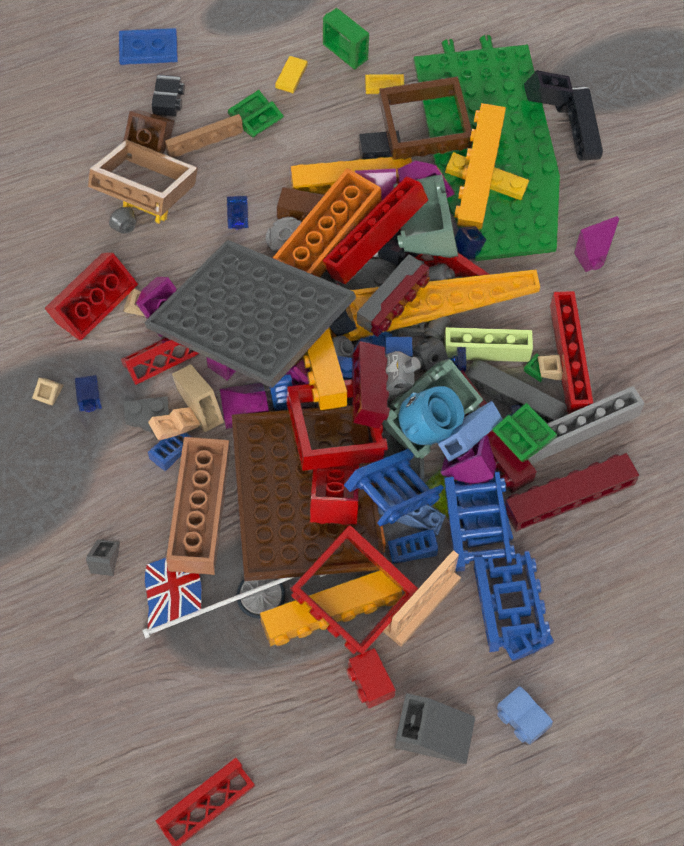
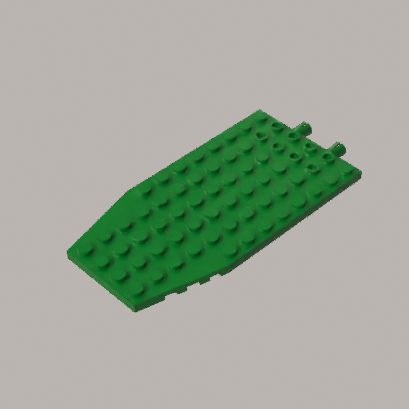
(498, 79)

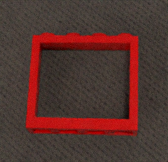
(333, 456)
(381, 563)

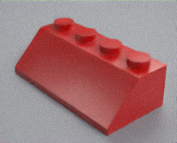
(91, 295)

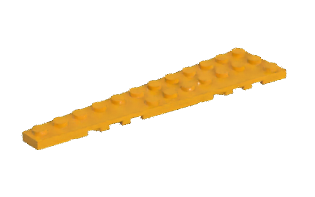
(450, 297)

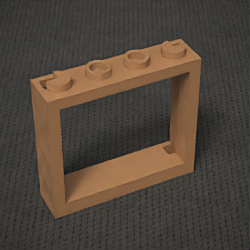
(134, 192)

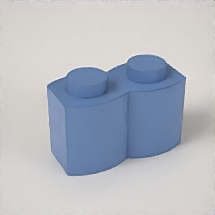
(524, 715)

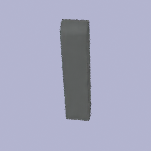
(513, 391)

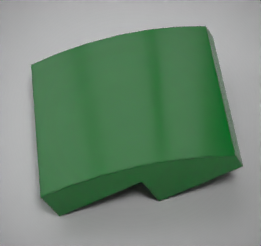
(256, 113)
(524, 432)

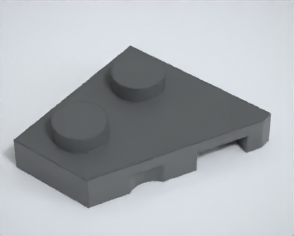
(140, 411)

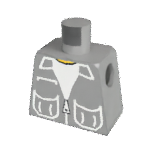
(400, 373)

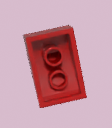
(331, 499)

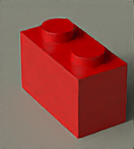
(370, 678)

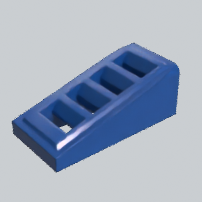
(279, 393)
(165, 463)
(420, 537)

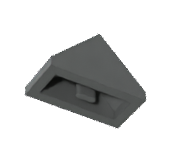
(103, 557)

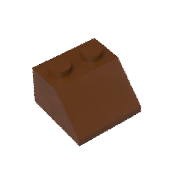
(148, 130)

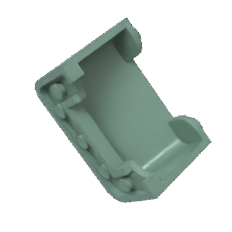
(431, 226)
(441, 374)

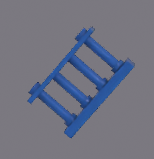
(389, 468)
(460, 535)

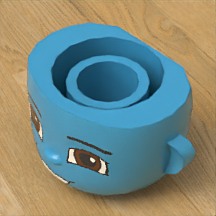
(430, 415)

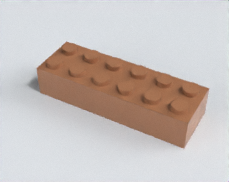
(198, 506)

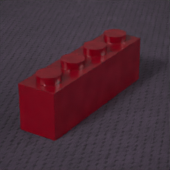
(369, 385)

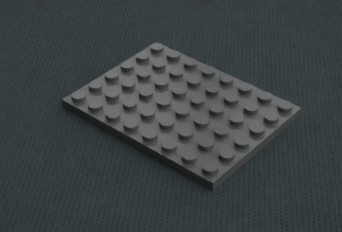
(250, 312)

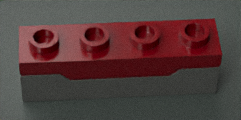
(393, 295)

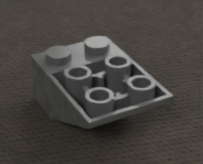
(434, 729)

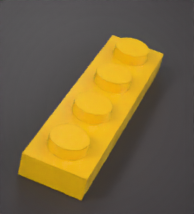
(501, 181)

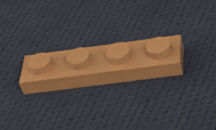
(204, 136)

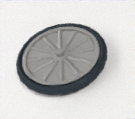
(262, 600)

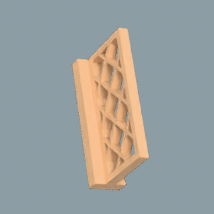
(424, 601)

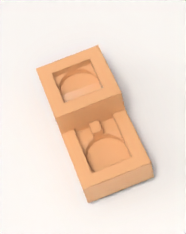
(176, 423)

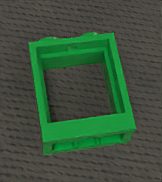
(352, 52)

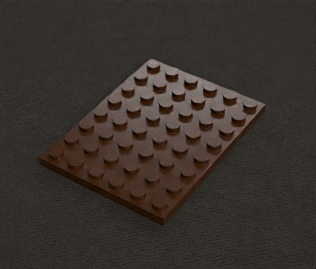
(277, 496)

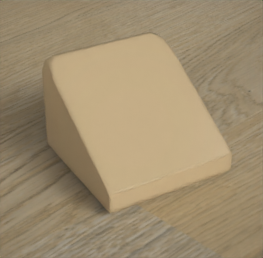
(130, 305)
(550, 367)
(47, 391)

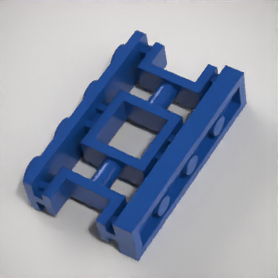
(492, 602)

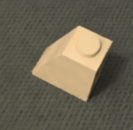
(199, 397)

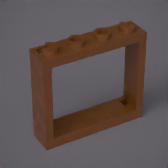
(419, 92)

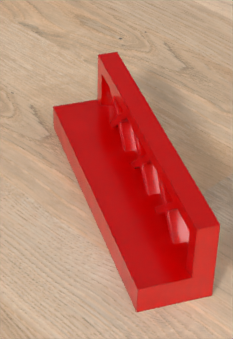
(459, 264)
(150, 352)
(200, 795)

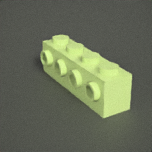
(490, 344)

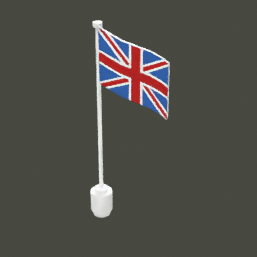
(178, 596)

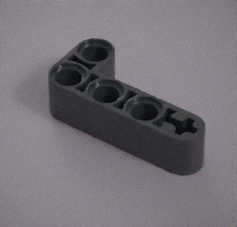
(583, 124)

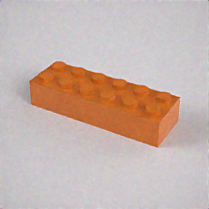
(330, 222)

